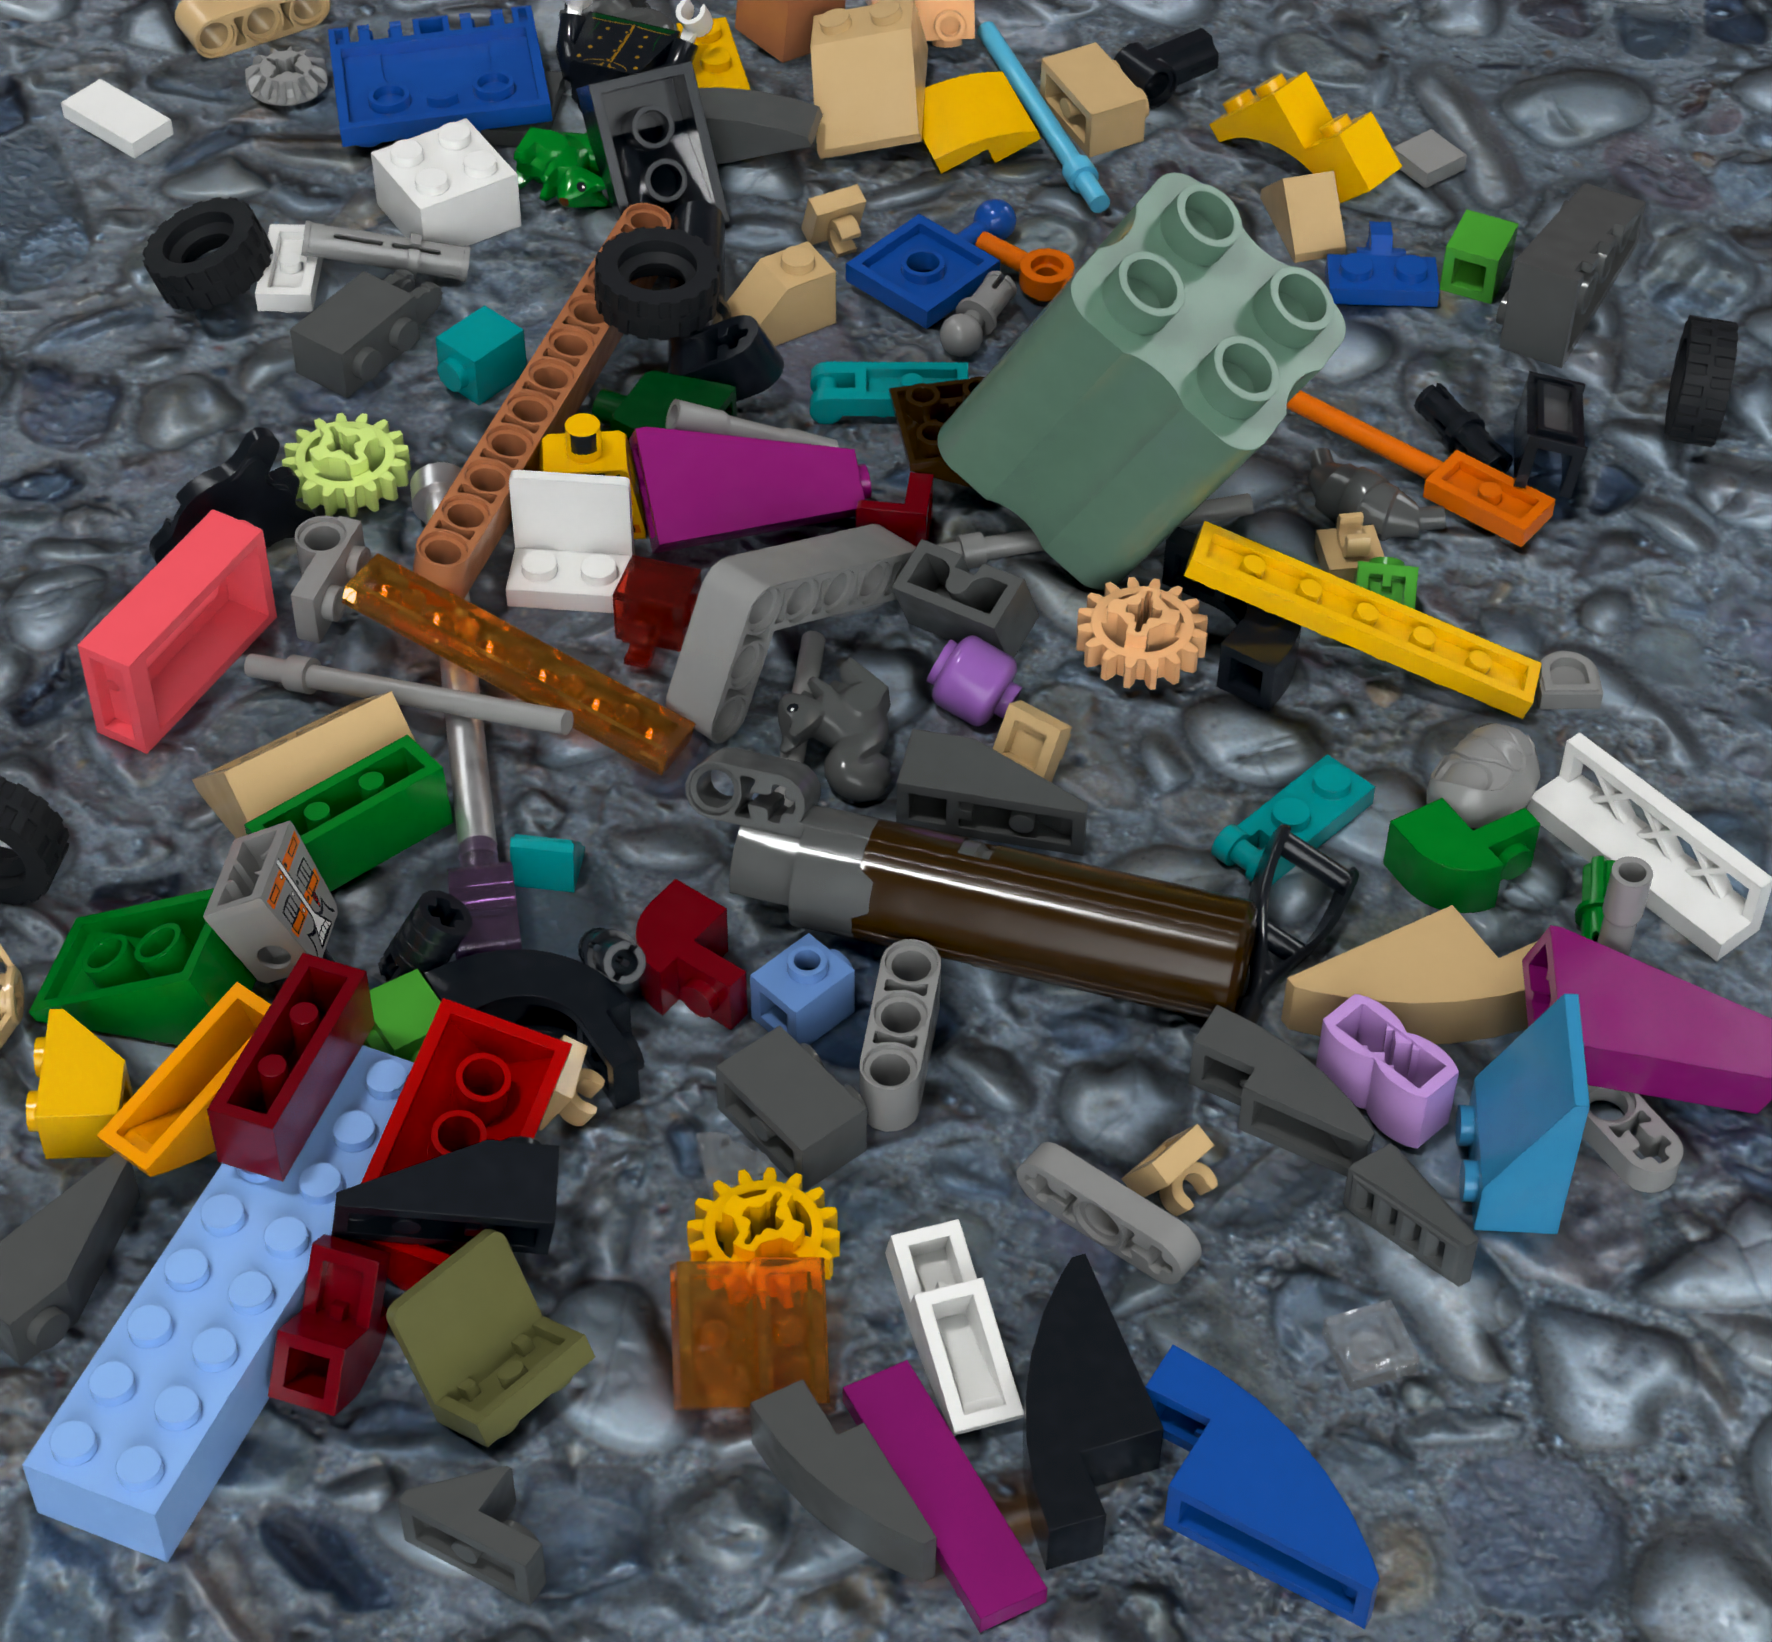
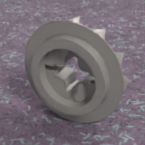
(286, 77)

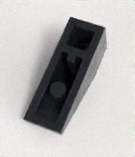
(457, 1196)

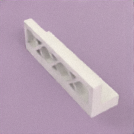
(1683, 892)

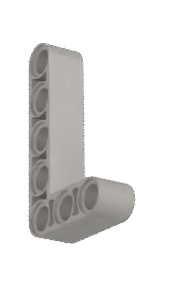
(764, 592)

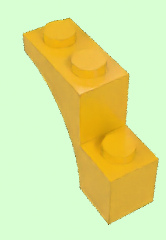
(1298, 122)

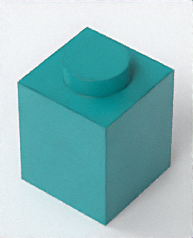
(481, 355)

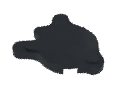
(240, 489)

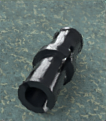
(1460, 428)
(615, 947)

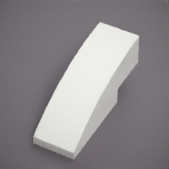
(953, 1327)

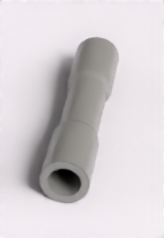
(700, 418)
(1624, 902)

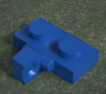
(1382, 274)

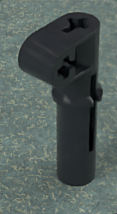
(729, 347)

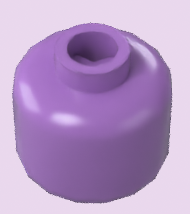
(974, 680)

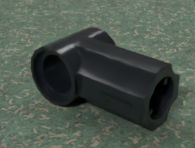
(1168, 64)

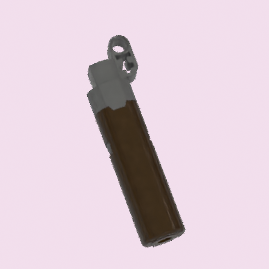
(973, 898)

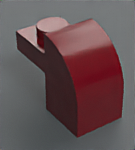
(684, 950)
(339, 1332)

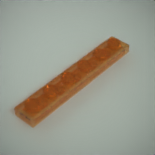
(518, 662)

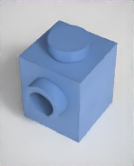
(803, 990)

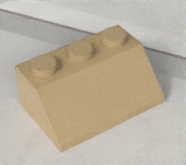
(300, 760)

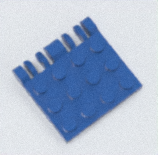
(438, 77)

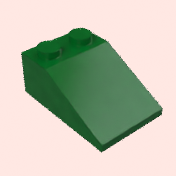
(142, 970)

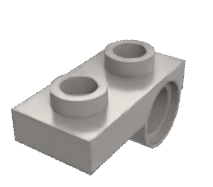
(328, 558)

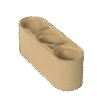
(234, 25)

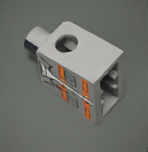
(272, 903)

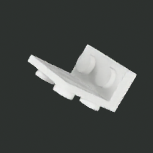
(568, 540)

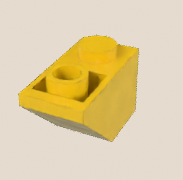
(77, 1091)

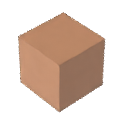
(781, 25)

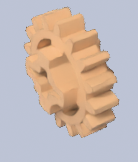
(1141, 633)

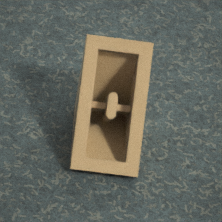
(1307, 215)

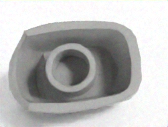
(1487, 774)

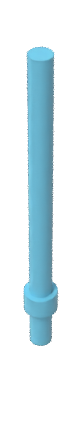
(1076, 168)

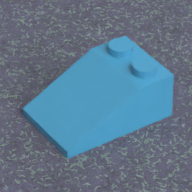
(1526, 1126)

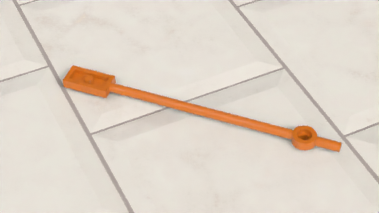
(1456, 484)

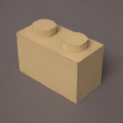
(1093, 99)

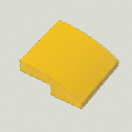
(974, 116)

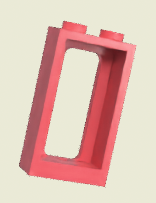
(178, 631)

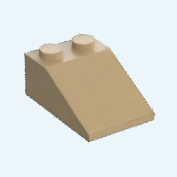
(868, 77)

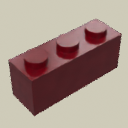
(291, 1067)

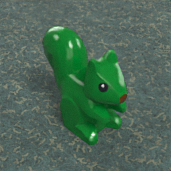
(563, 167)

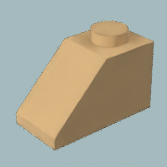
(788, 293)

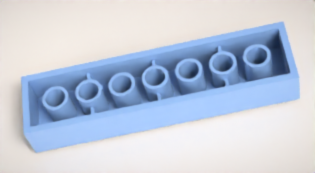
(198, 1339)

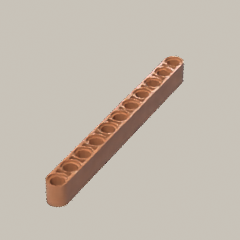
(545, 395)

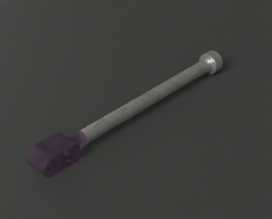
(481, 880)

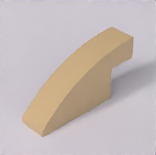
(1427, 973)

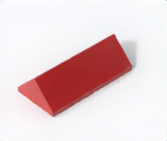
(467, 1086)

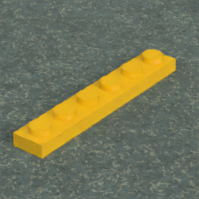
(1363, 620)

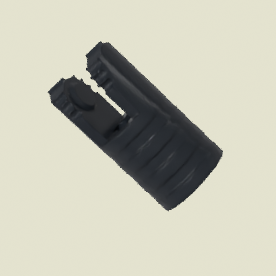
(427, 935)

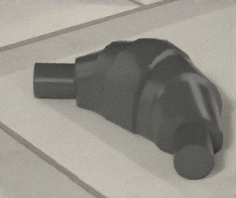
(1352, 489)

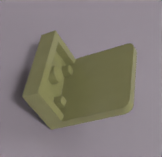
(482, 1341)

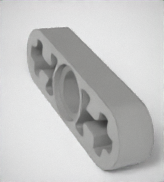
(1619, 1147)
(1109, 1213)

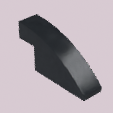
(1082, 1418)

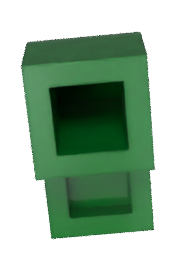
(1452, 864)

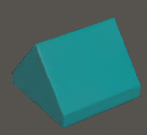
(546, 862)

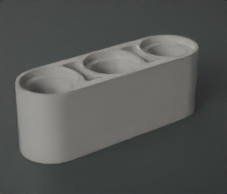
(900, 1034)

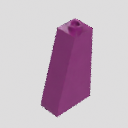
(734, 487)
(1652, 1028)

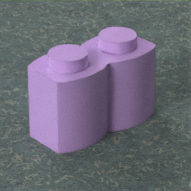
(1389, 1072)

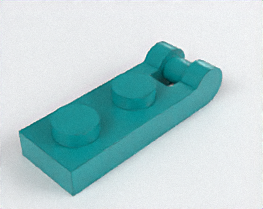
(864, 386)
(1314, 807)

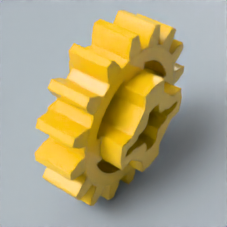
(761, 1222)

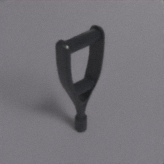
(1271, 938)

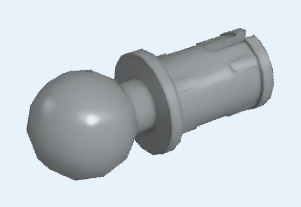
(976, 315)

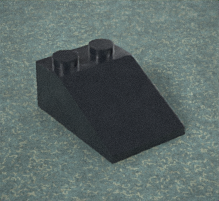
(652, 139)

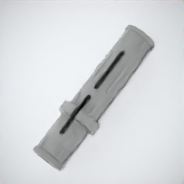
(386, 251)

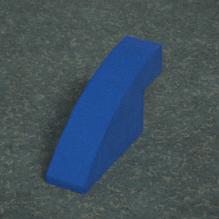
(1258, 1491)

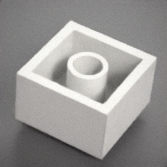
(447, 186)

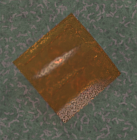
(747, 1330)

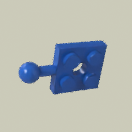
(928, 268)

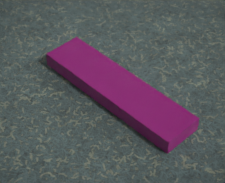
(972, 1535)

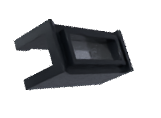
(1551, 420)

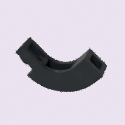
(1260, 651)
(555, 999)

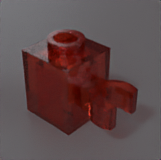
(654, 607)

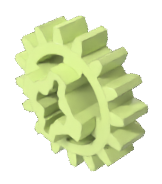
(348, 464)

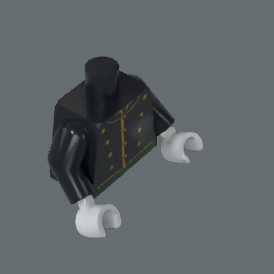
(614, 47)

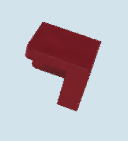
(907, 520)

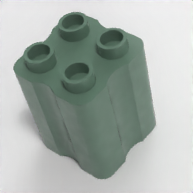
(1143, 382)

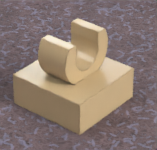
(835, 218)
(1345, 545)
(1032, 739)
(572, 1080)
(1170, 1166)

